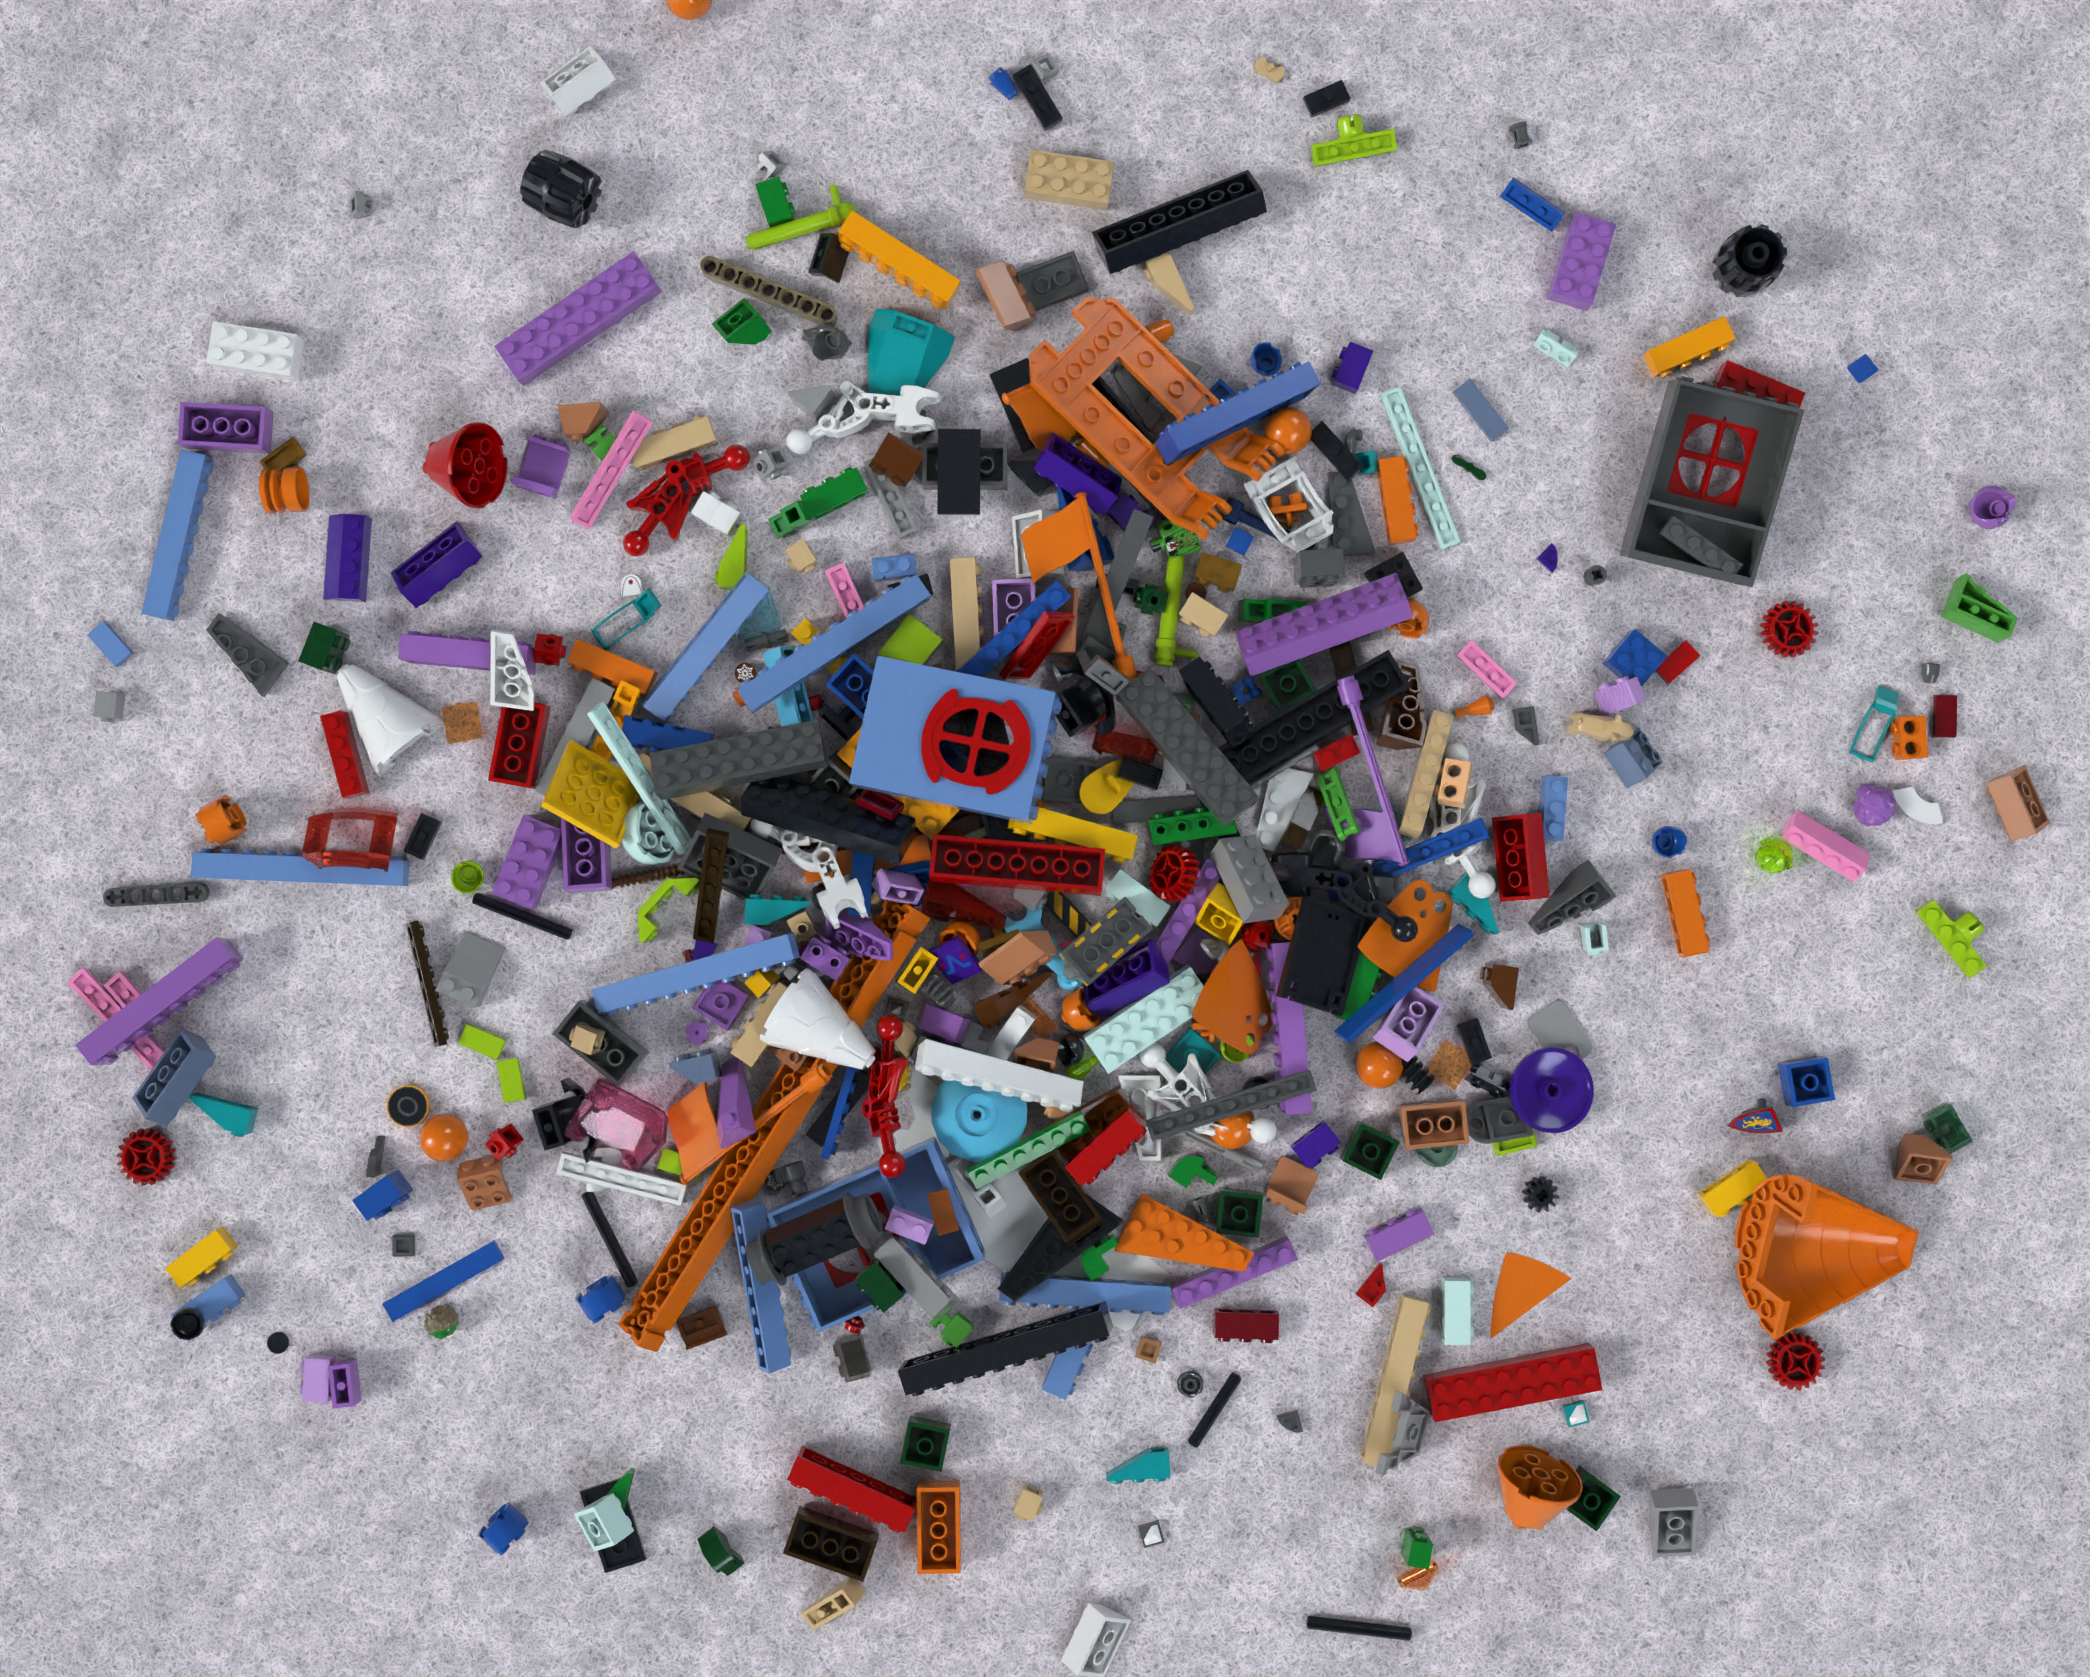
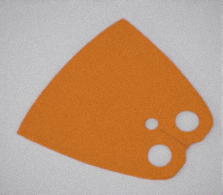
(1396, 956)
(1232, 995)
(1521, 1287)

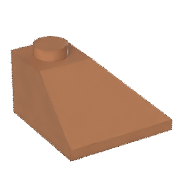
(581, 419)
(1037, 1054)
(1920, 1160)

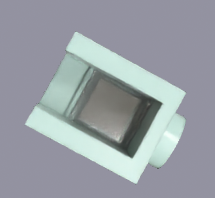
(1594, 938)

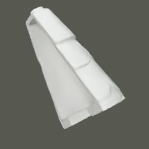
(383, 716)
(816, 1025)

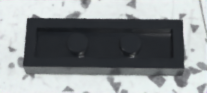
(1037, 97)
(1335, 451)

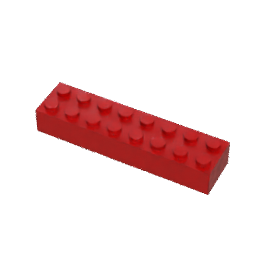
(1017, 865)
(1512, 1382)

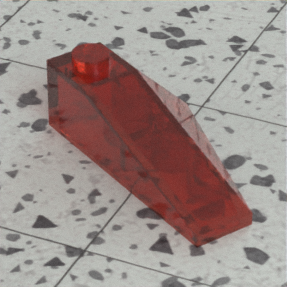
(950, 901)

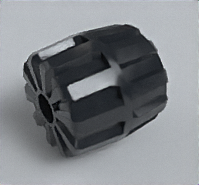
(560, 188)
(1749, 260)

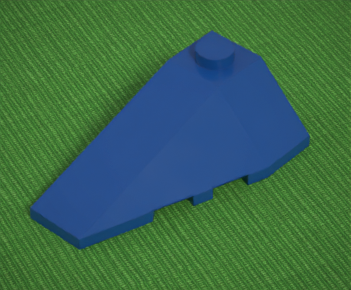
(1085, 561)

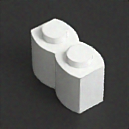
(716, 513)

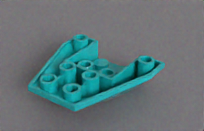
(904, 351)

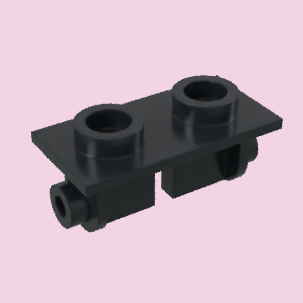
(1479, 1078)

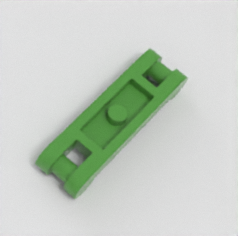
(1338, 803)

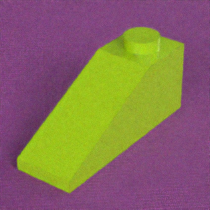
(734, 561)

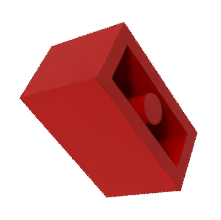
(1335, 753)

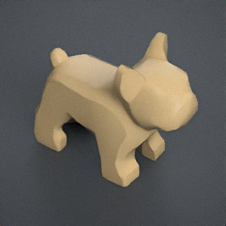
(1600, 727)

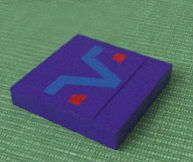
(955, 960)

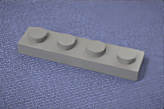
(893, 503)

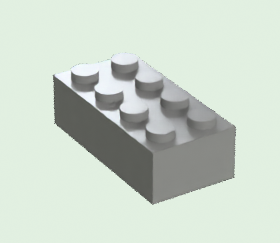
(1249, 878)

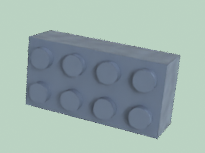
(174, 1077)

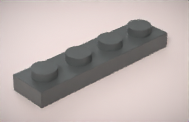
(1699, 547)

